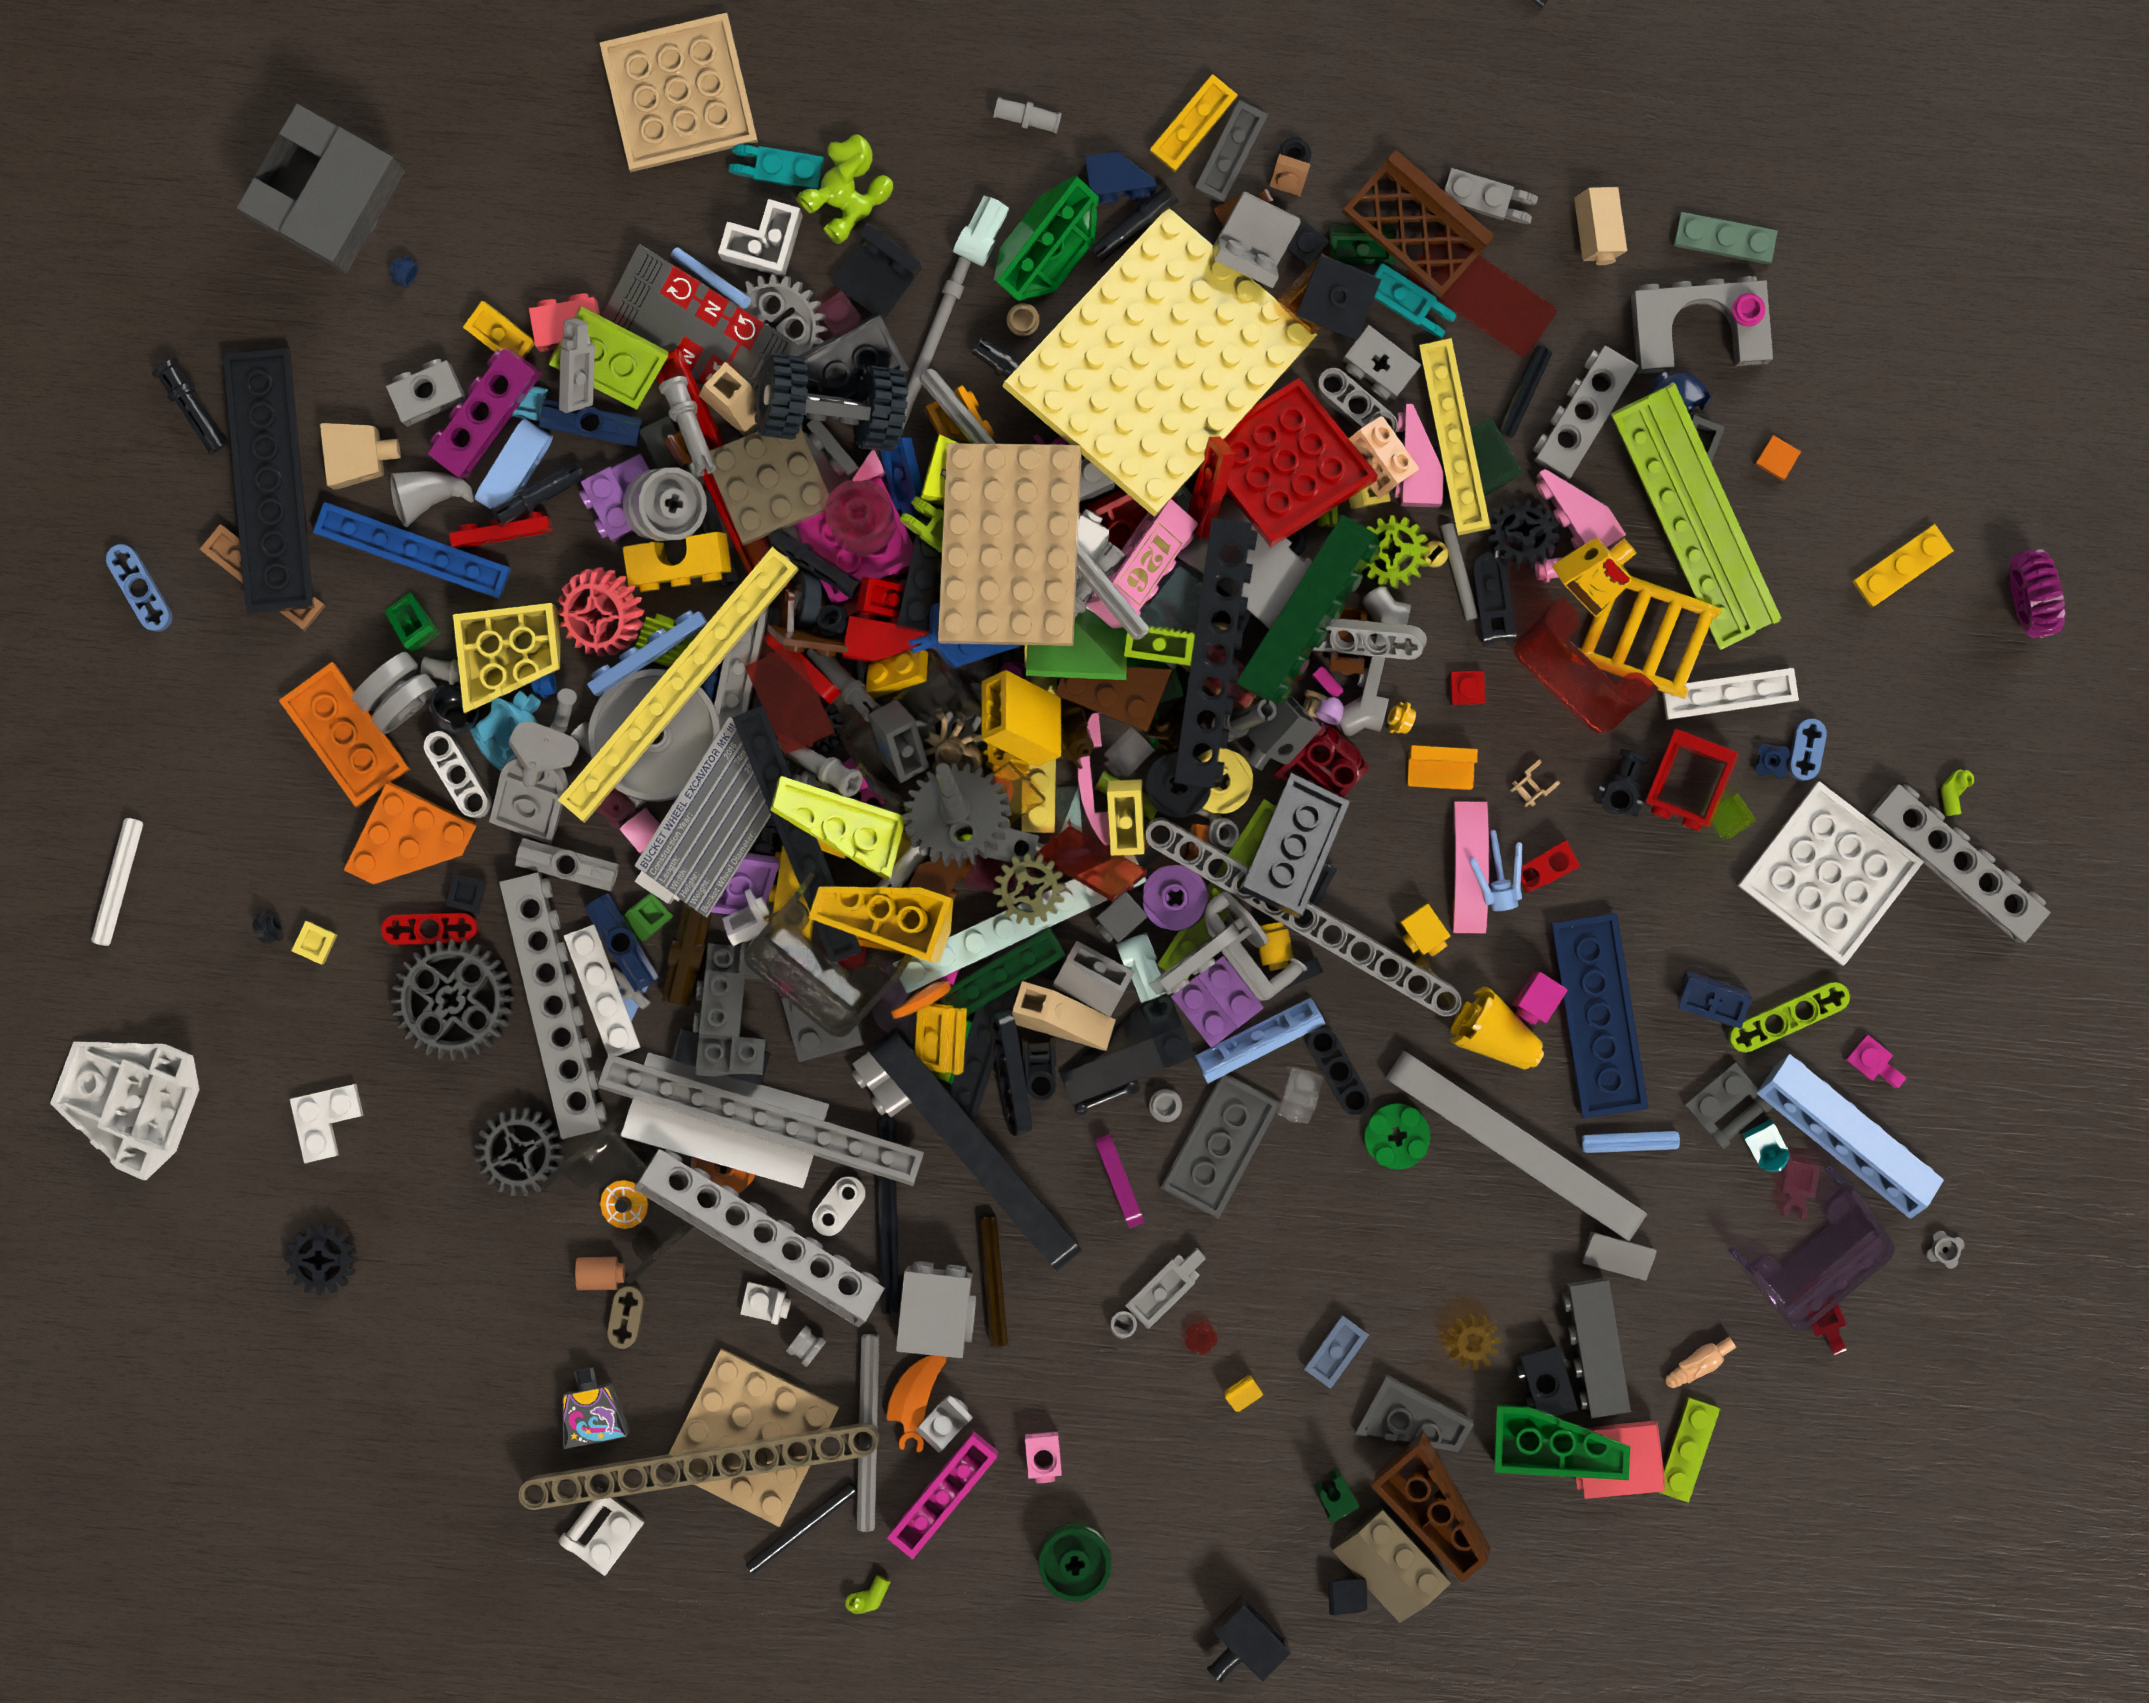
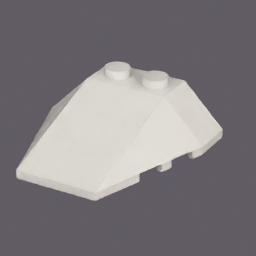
(128, 1100)

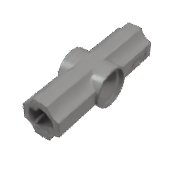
(587, 869)

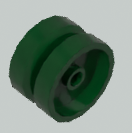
(1078, 1581)

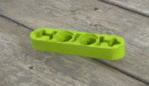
(1790, 1021)

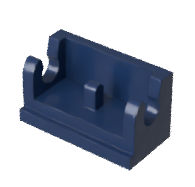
(1714, 999)

